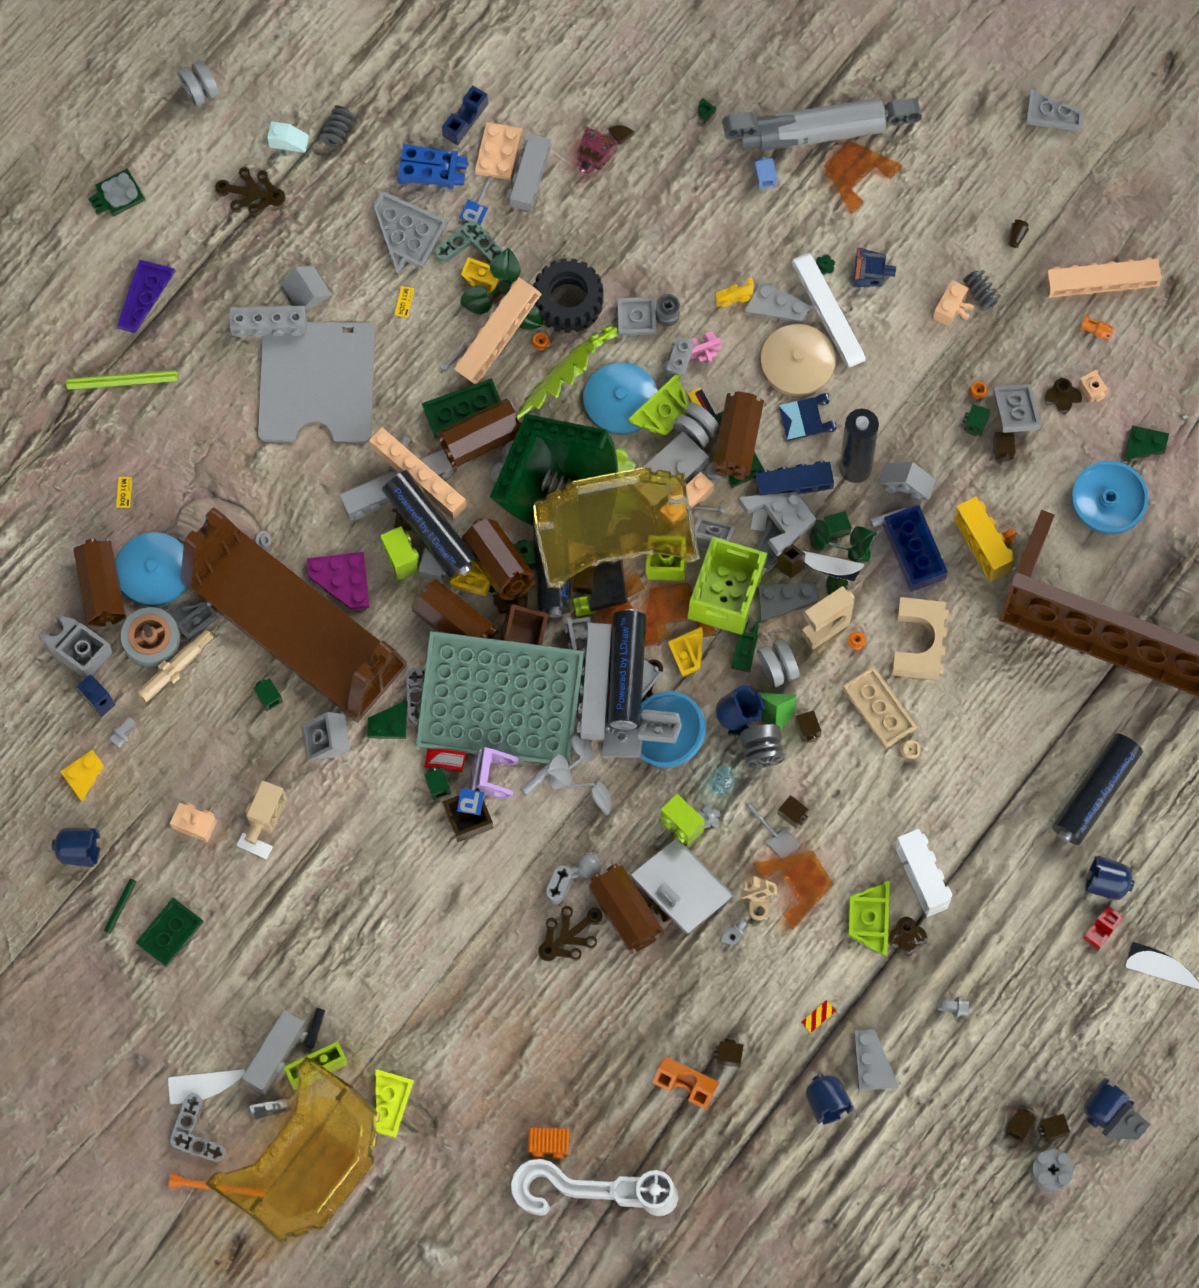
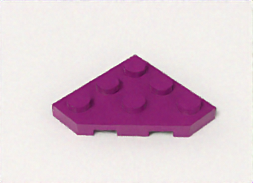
(342, 578)

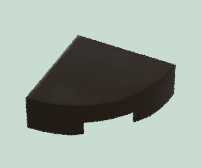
(621, 133)

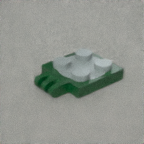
(116, 194)

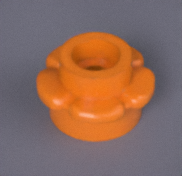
(541, 336)
(978, 385)
(1009, 535)
(856, 645)

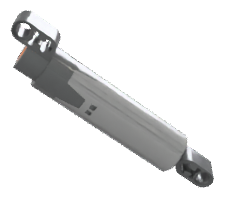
(819, 123)

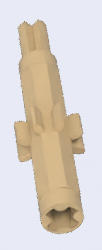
(170, 670)

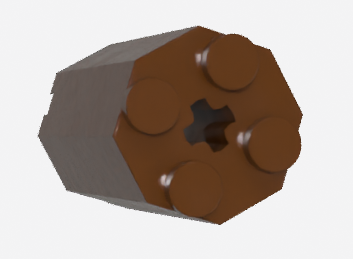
(479, 433)
(738, 435)
(498, 559)
(99, 582)
(450, 614)
(625, 908)

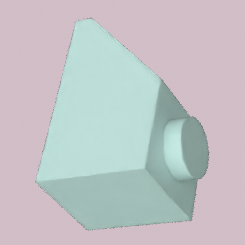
(287, 137)

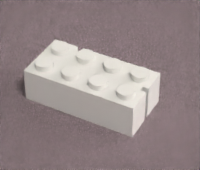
(923, 873)

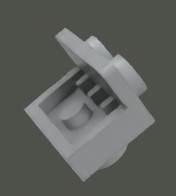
(680, 357)
(575, 630)
(659, 726)

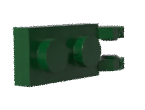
(745, 649)

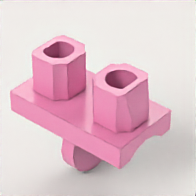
(706, 350)

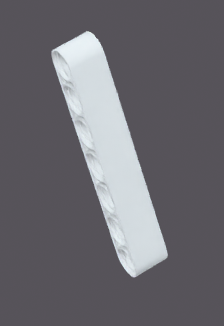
(828, 310)

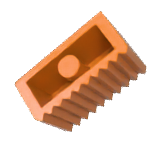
(548, 1142)

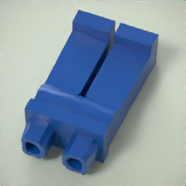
(431, 167)

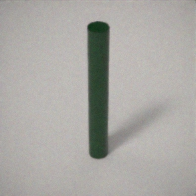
(120, 905)

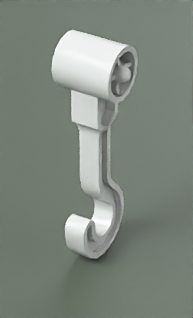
(651, 1191)

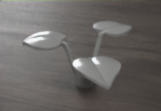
(561, 775)

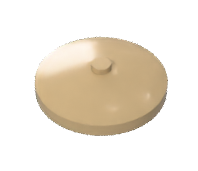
(798, 360)

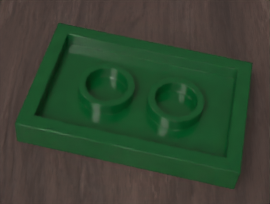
(169, 932)

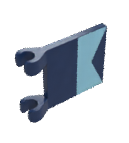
(803, 417)

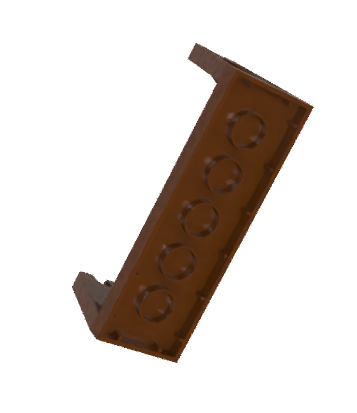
(288, 616)
(1095, 627)

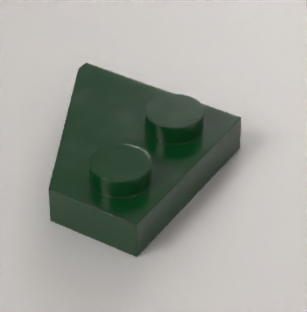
(1145, 442)
(389, 723)

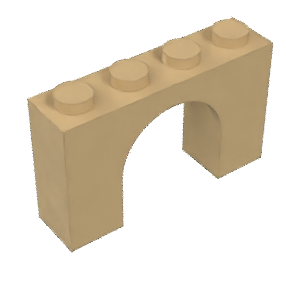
(931, 615)
(828, 617)

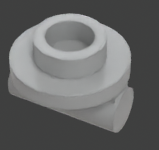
(263, 539)

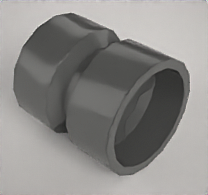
(667, 310)

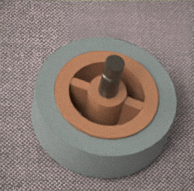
(150, 637)

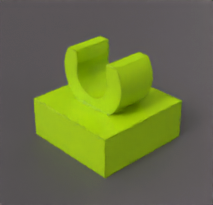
(581, 606)

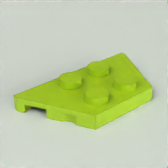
(662, 408)
(870, 917)

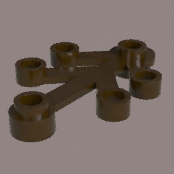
(252, 193)
(568, 936)

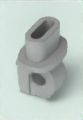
(120, 734)
(735, 929)
(957, 1007)

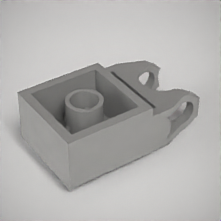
(77, 647)

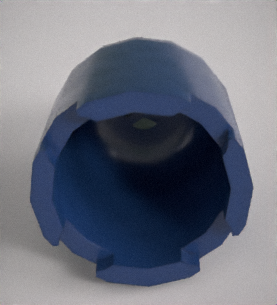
(739, 708)
(77, 846)
(1109, 879)
(828, 1099)
(1105, 1104)

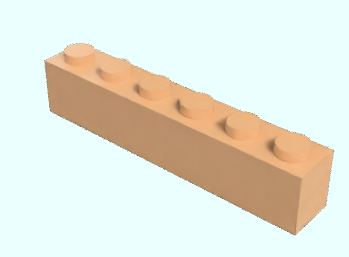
(1103, 277)
(497, 331)
(402, 459)

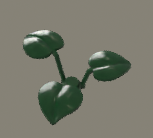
(507, 269)
(860, 540)

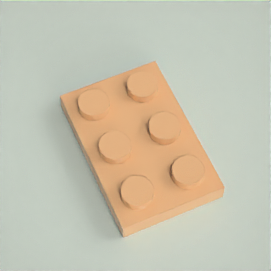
(498, 151)

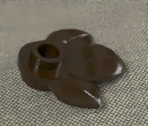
(1063, 398)
(907, 938)

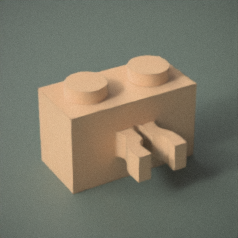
(952, 304)
(193, 822)

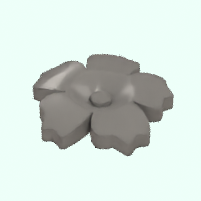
(710, 816)

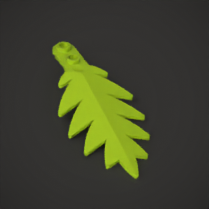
(565, 370)

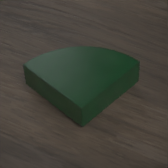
(706, 110)

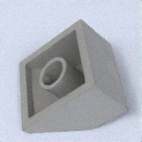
(326, 736)

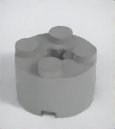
(1060, 1163)

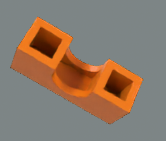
(675, 1074)

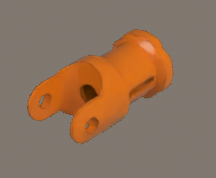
(1099, 329)

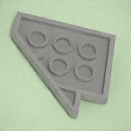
(408, 230)

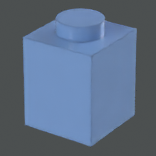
(765, 173)

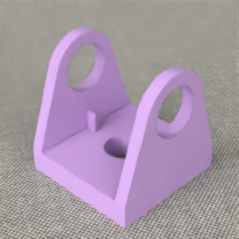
(493, 756)

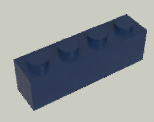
(797, 479)

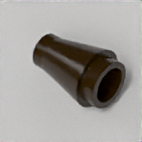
(1018, 232)

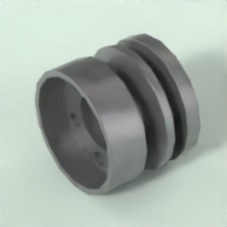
(762, 746)

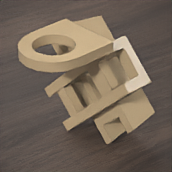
(758, 893)

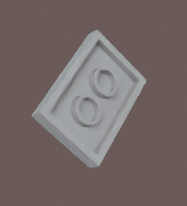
(1016, 408)

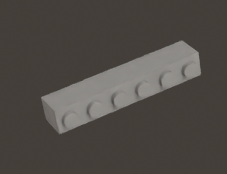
(371, 497)
(596, 681)

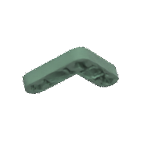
(468, 238)

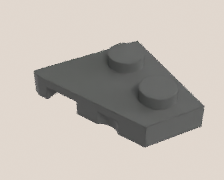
(193, 619)
(268, 1109)
(1126, 1125)

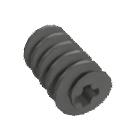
(336, 126)
(981, 290)
(553, 483)

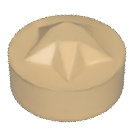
(910, 749)

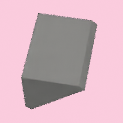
(305, 287)
(706, 529)

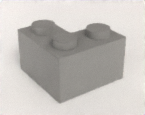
(907, 478)

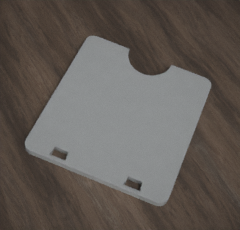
(318, 380)

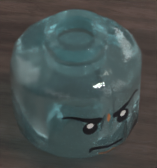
(722, 780)

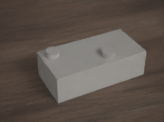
(680, 456)
(275, 1053)

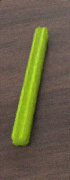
(121, 379)

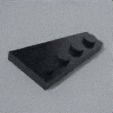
(608, 586)

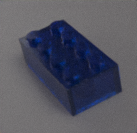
(915, 548)

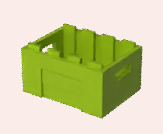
(719, 567)

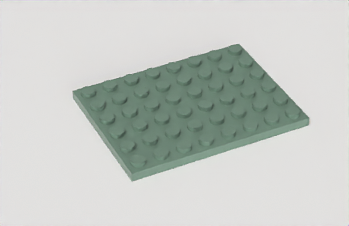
(499, 697)

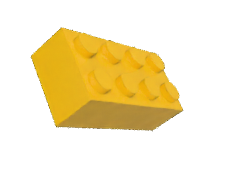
(983, 538)

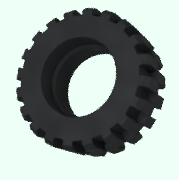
(569, 273)

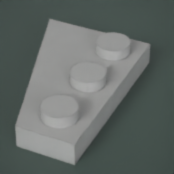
(1049, 113)
(777, 304)
(872, 1063)

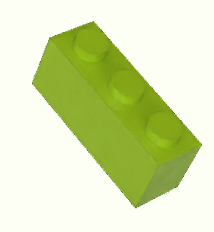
(329, 1057)

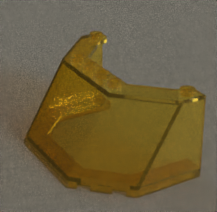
(614, 520)
(310, 1161)

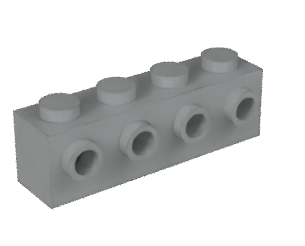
(530, 172)
(268, 321)

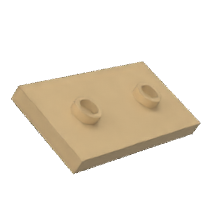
(879, 707)

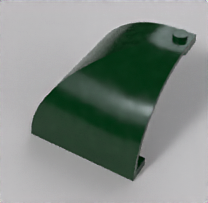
(549, 443)

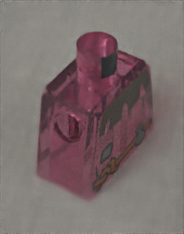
(595, 150)

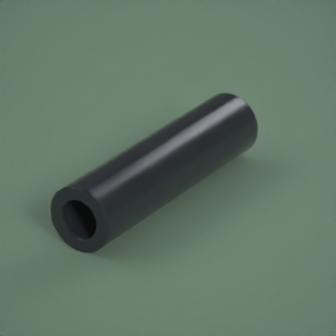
(315, 1028)

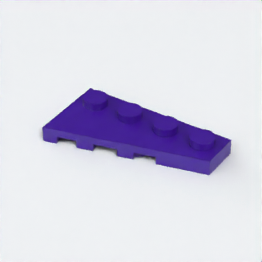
(144, 291)

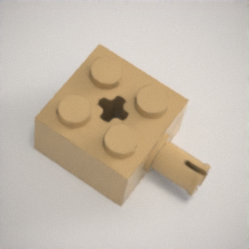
(264, 810)

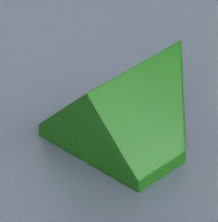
(778, 708)

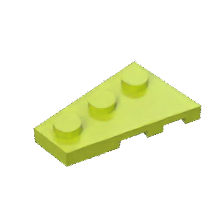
(391, 1101)

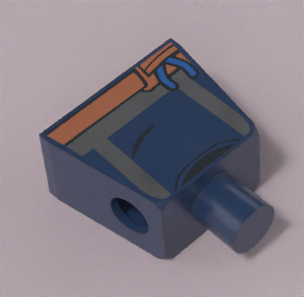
(871, 268)
(93, 694)

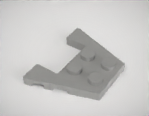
(787, 513)

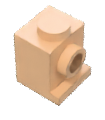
(1089, 391)

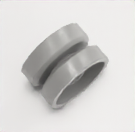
(198, 82)
(696, 424)
(778, 663)

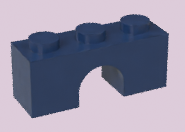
(472, 106)

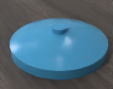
(615, 395)
(1110, 497)
(151, 569)
(690, 736)

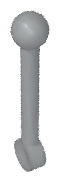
(445, 366)
(721, 510)

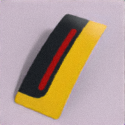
(697, 396)

